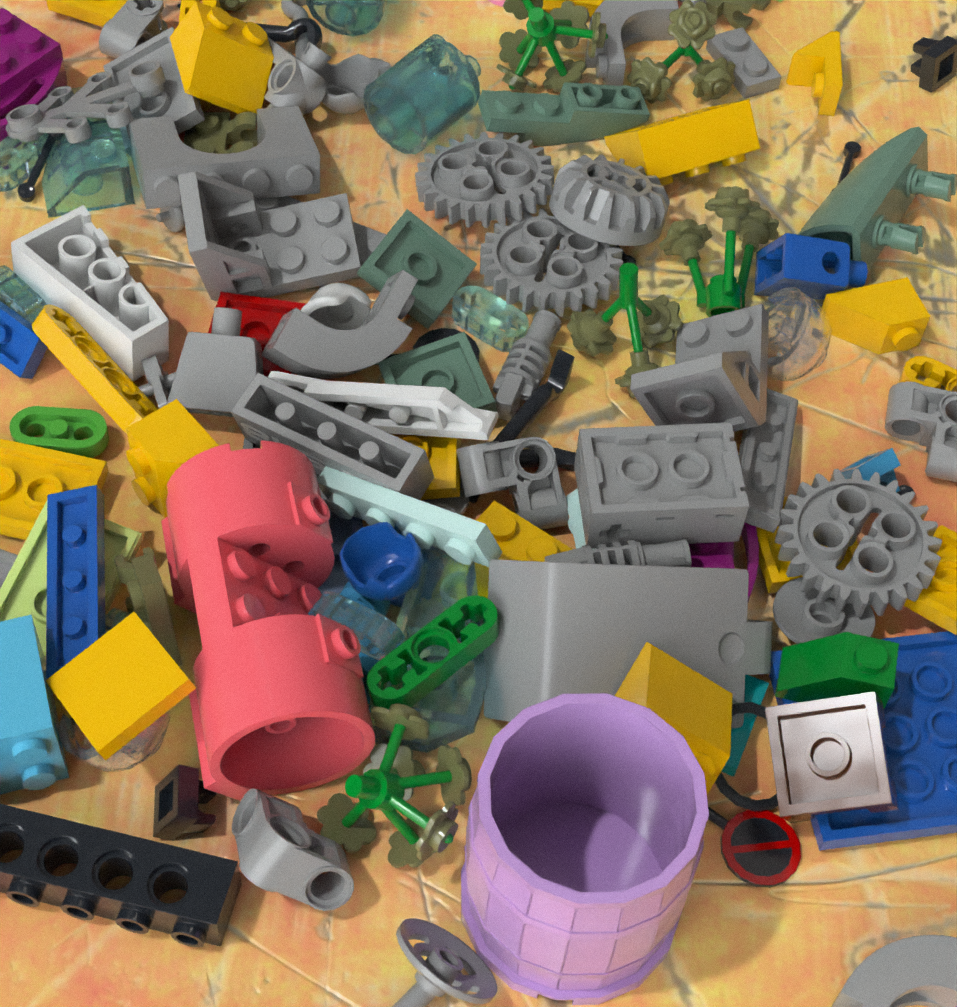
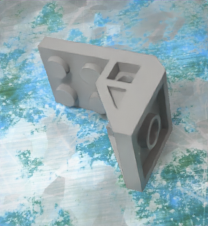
(269, 249)
(715, 373)

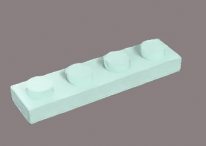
(429, 524)

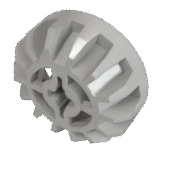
(609, 201)

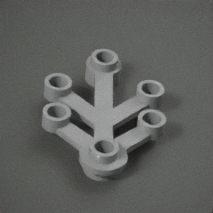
(32, 120)

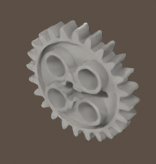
(484, 179)
(525, 249)
(899, 562)

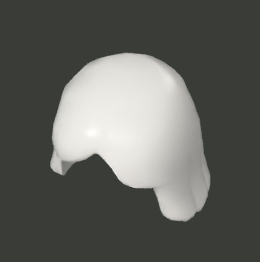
(338, 306)

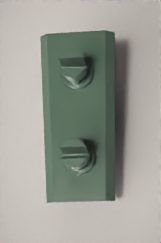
(876, 196)

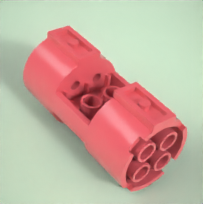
(274, 686)

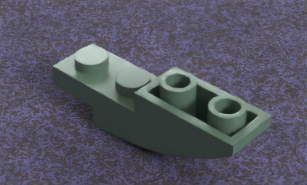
(573, 116)

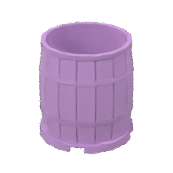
(581, 847)

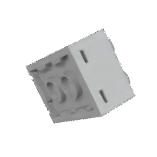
(660, 484)

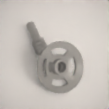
(443, 966)

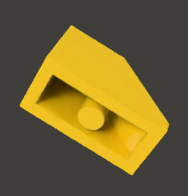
(878, 316)

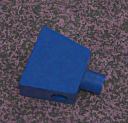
(809, 264)

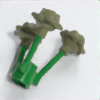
(741, 219)

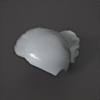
(349, 80)

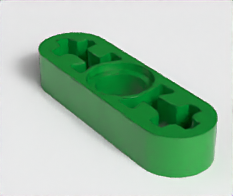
(440, 631)

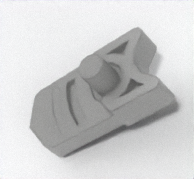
(158, 381)

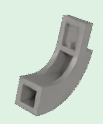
(628, 24)
(328, 353)
(905, 974)

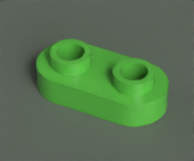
(61, 429)

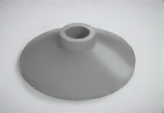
(806, 620)

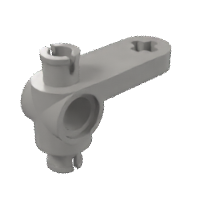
(297, 80)

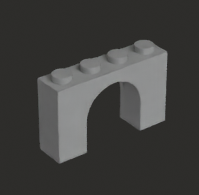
(279, 166)

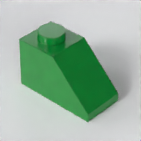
(837, 668)

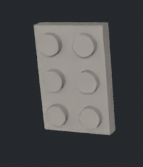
(171, 102)

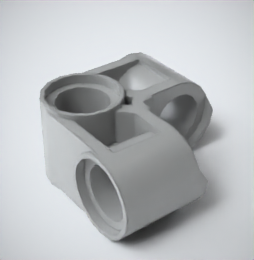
(928, 418)
(497, 467)
(287, 856)

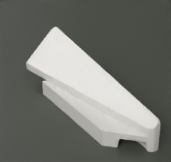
(398, 407)

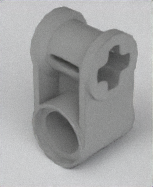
(131, 27)

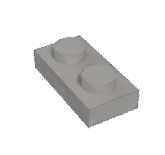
(753, 70)

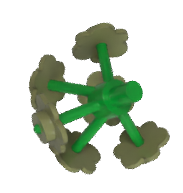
(543, 28)
(387, 787)

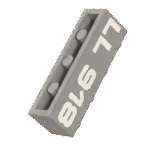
(331, 437)

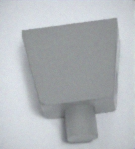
(216, 366)

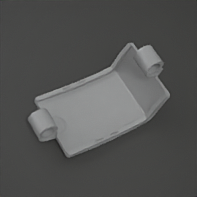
(587, 622)

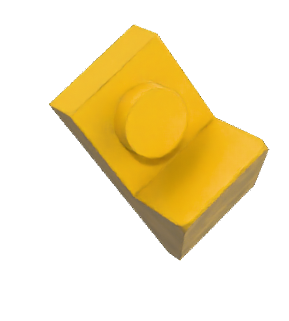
(820, 68)

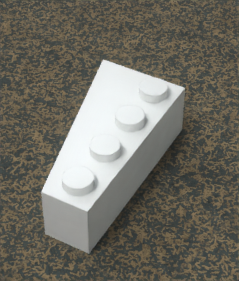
(81, 274)

